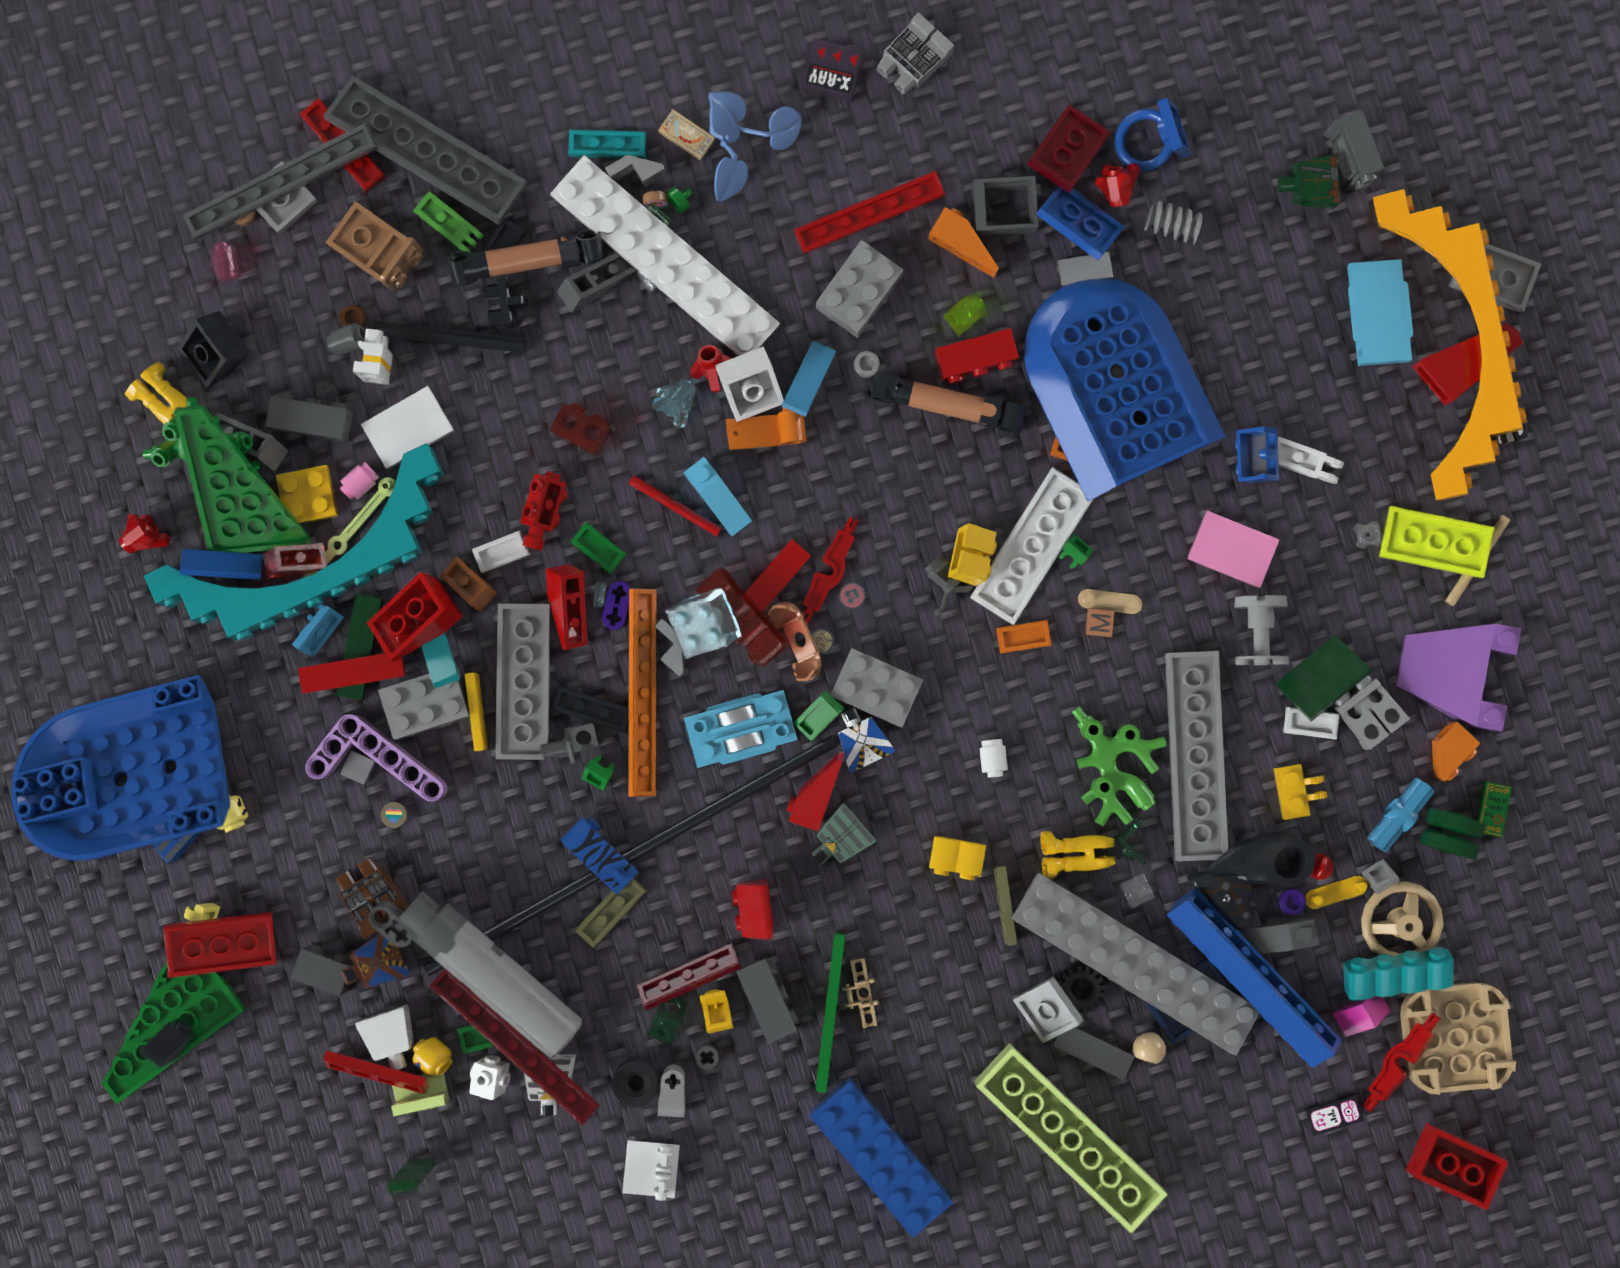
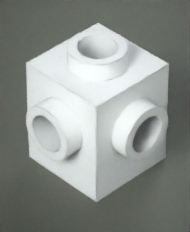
(489, 1077)

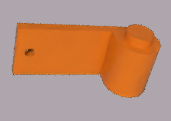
(766, 431)

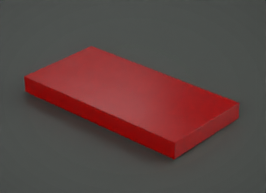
(219, 944)

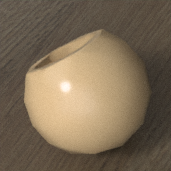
(1149, 1047)

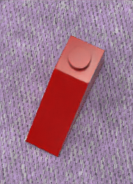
(567, 603)
(814, 795)

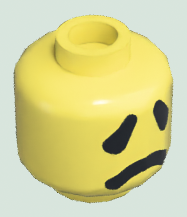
(236, 815)

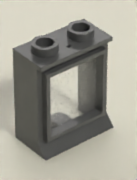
(1355, 150)

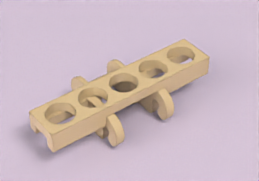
(858, 985)

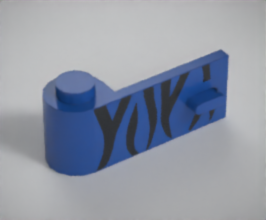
(598, 855)

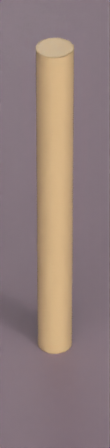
(1464, 580)

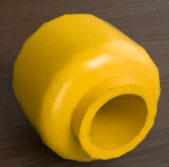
(432, 1056)

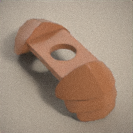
(790, 618)

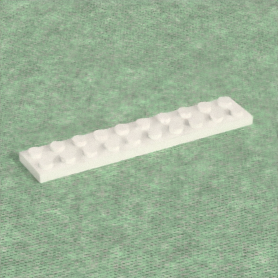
(664, 258)

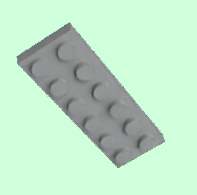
(522, 680)

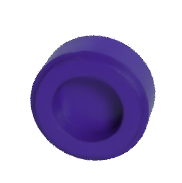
(1292, 901)

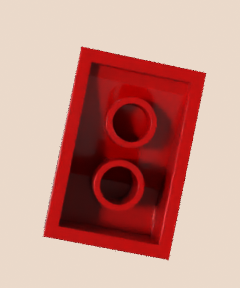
(414, 616)
(754, 909)

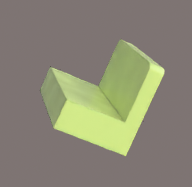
(410, 1101)

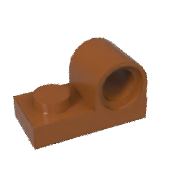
(468, 584)

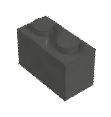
(321, 969)

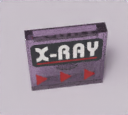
(832, 69)

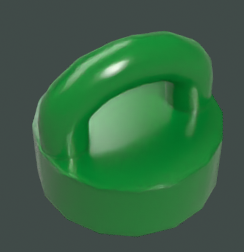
(679, 199)

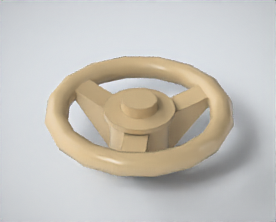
(1404, 920)

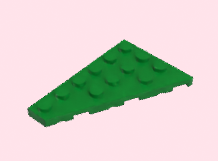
(231, 496)
(198, 999)

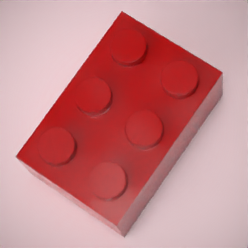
(1456, 1166)

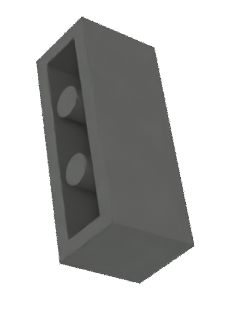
(309, 418)
(768, 999)

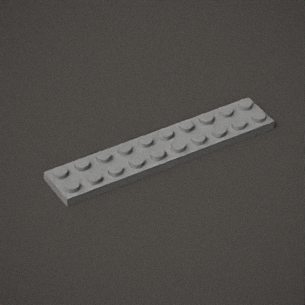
(1136, 964)

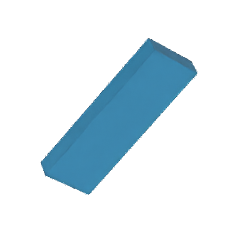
(809, 378)

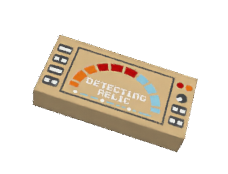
(686, 135)

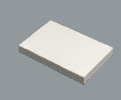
(407, 426)

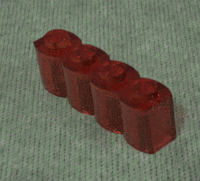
(758, 634)

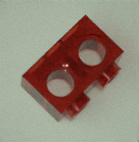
(578, 434)

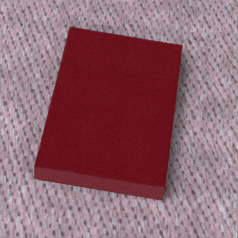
(1069, 148)

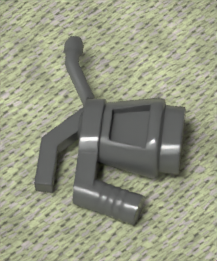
(938, 572)

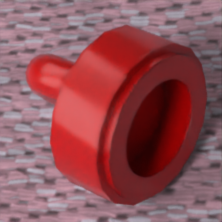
(1322, 867)

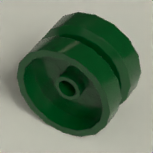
(1452, 833)

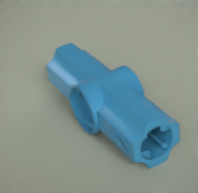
(1400, 814)

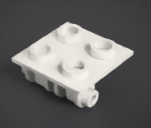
(651, 1169)

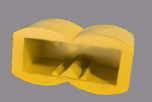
(957, 856)

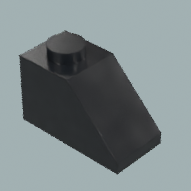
(169, 1043)

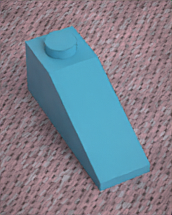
(717, 496)

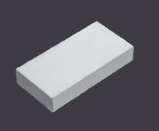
(500, 552)
(1323, 726)

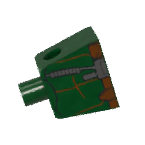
(1313, 183)

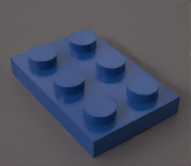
(1080, 221)

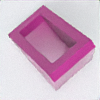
(1361, 1015)

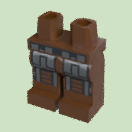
(366, 893)

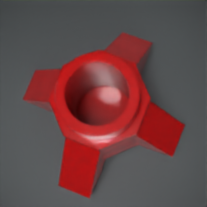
(1118, 183)
(705, 366)
(142, 534)

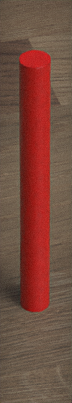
(675, 506)

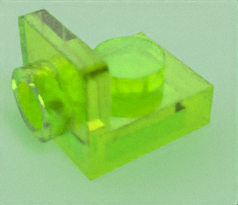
(965, 313)

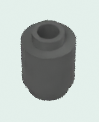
(345, 339)

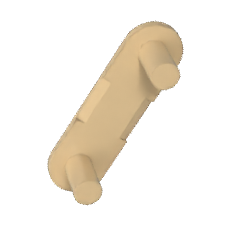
(1109, 601)

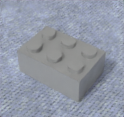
(859, 288)
(876, 688)
(419, 707)

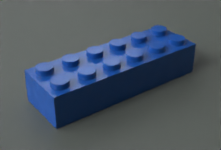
(881, 1157)

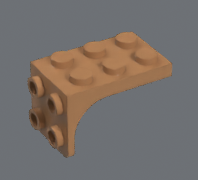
(375, 247)

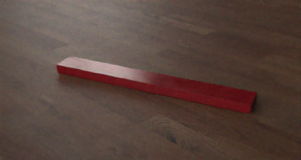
(516, 1047)

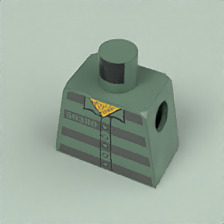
(842, 836)

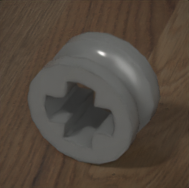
(708, 1065)

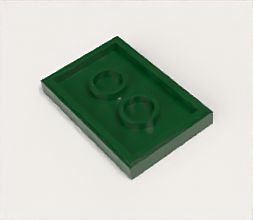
(1323, 678)

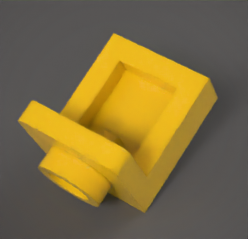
(716, 1011)

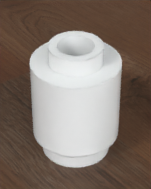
(993, 758)

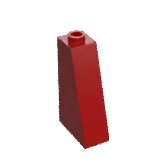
(1459, 366)

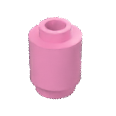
(358, 481)

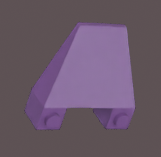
(1451, 670)

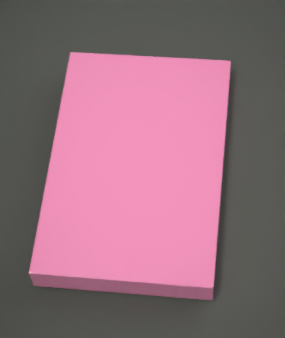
(1233, 549)

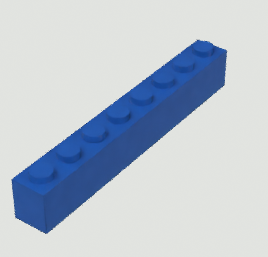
(1254, 977)

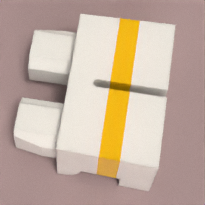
(376, 358)

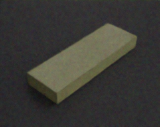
(1004, 905)
(609, 912)

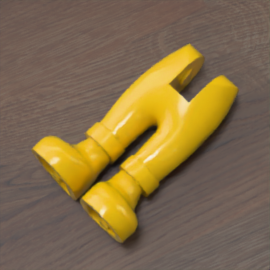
(139, 391)
(1052, 866)

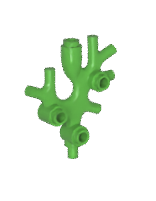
(1104, 758)

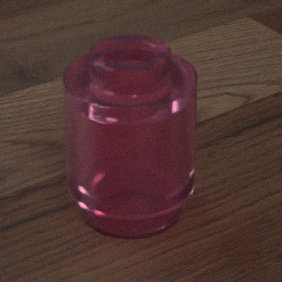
(224, 261)

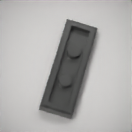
(1095, 1051)

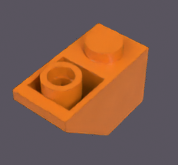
(1451, 749)

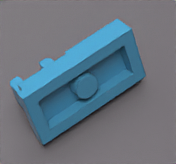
(318, 630)

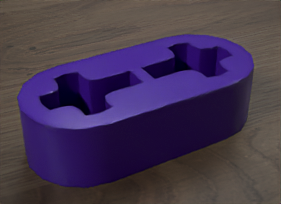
(610, 605)

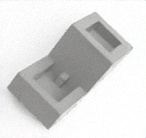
(646, 170)
(674, 656)

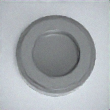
(866, 364)

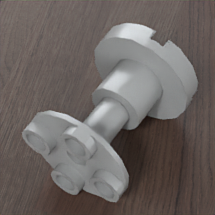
(1260, 620)

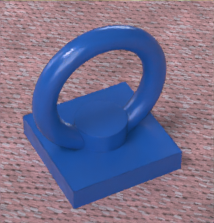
(1170, 131)

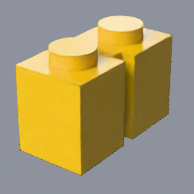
(971, 554)

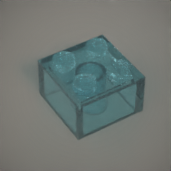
(703, 623)

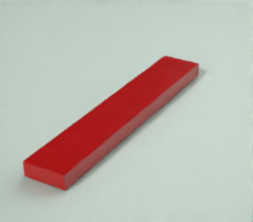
(869, 212)

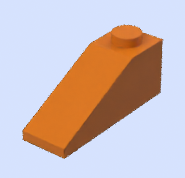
(959, 238)

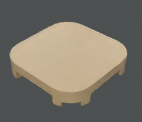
(1469, 1041)

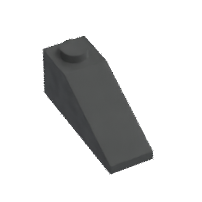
(594, 281)
(264, 446)
(1282, 935)

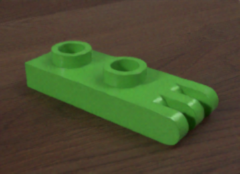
(446, 221)

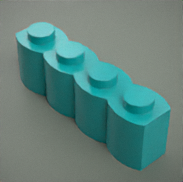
(1398, 974)

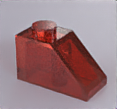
(294, 560)

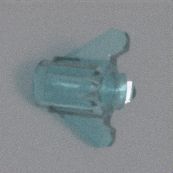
(676, 401)

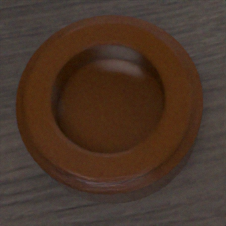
(353, 314)

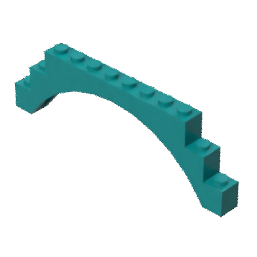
(384, 546)

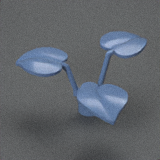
(725, 113)

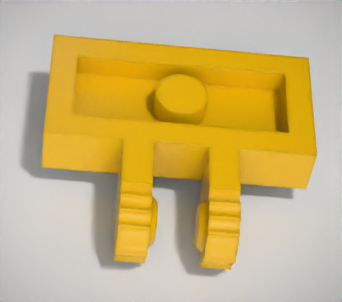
(1293, 793)

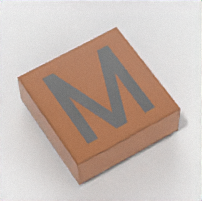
(1099, 623)

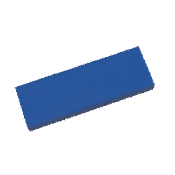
(221, 564)

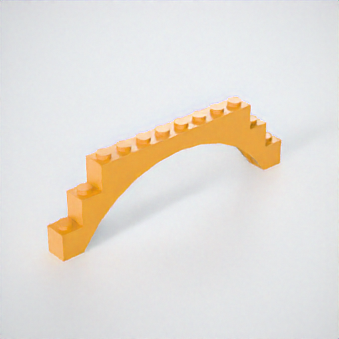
(1464, 257)

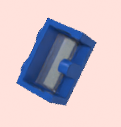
(1257, 455)

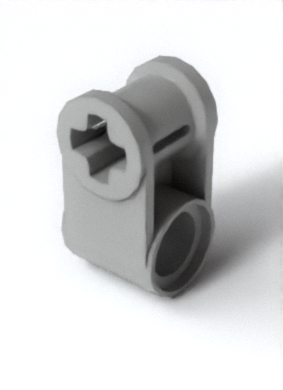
(672, 1095)

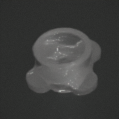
(1373, 529)

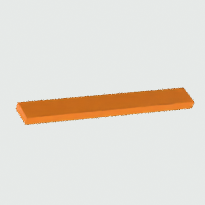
(642, 692)

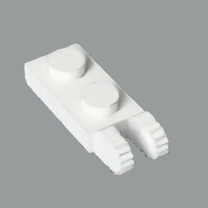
(1306, 460)

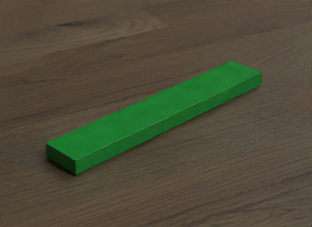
(830, 1012)

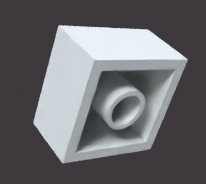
(750, 384)

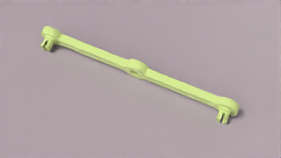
(385, 488)

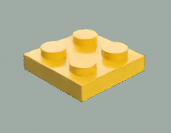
(308, 493)

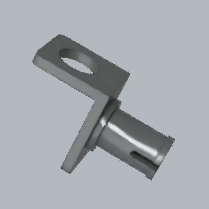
(569, 743)

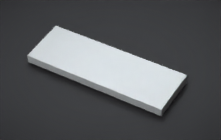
(1032, 546)

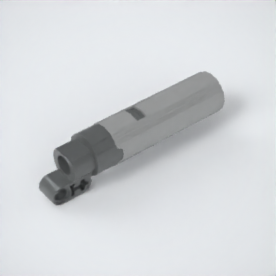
(482, 968)

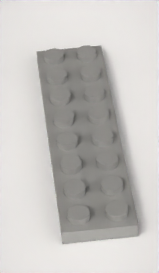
(1196, 755)

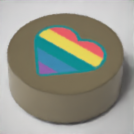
(394, 814)

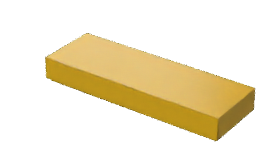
(476, 711)

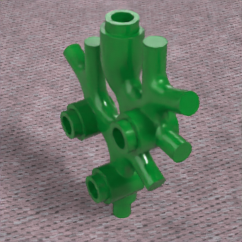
(169, 450)

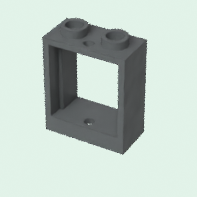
(980, 186)

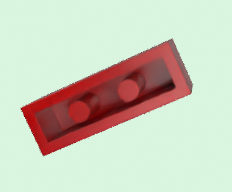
(976, 356)

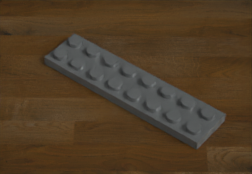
(427, 150)

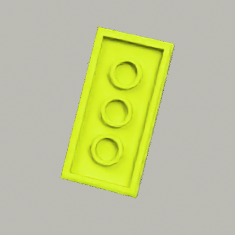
(1436, 542)

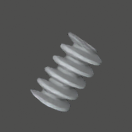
(1174, 221)

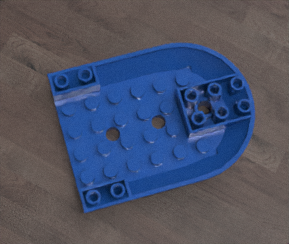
(1095, 410)
(118, 736)

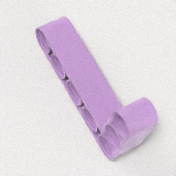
(378, 754)

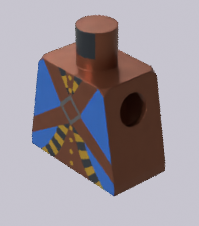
(375, 963)

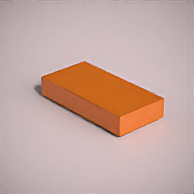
(1023, 636)

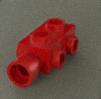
(542, 508)

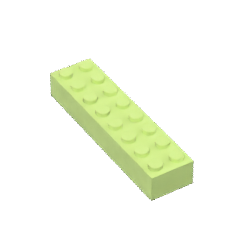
(1070, 1138)

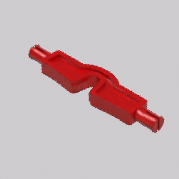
(835, 558)
(1411, 1050)

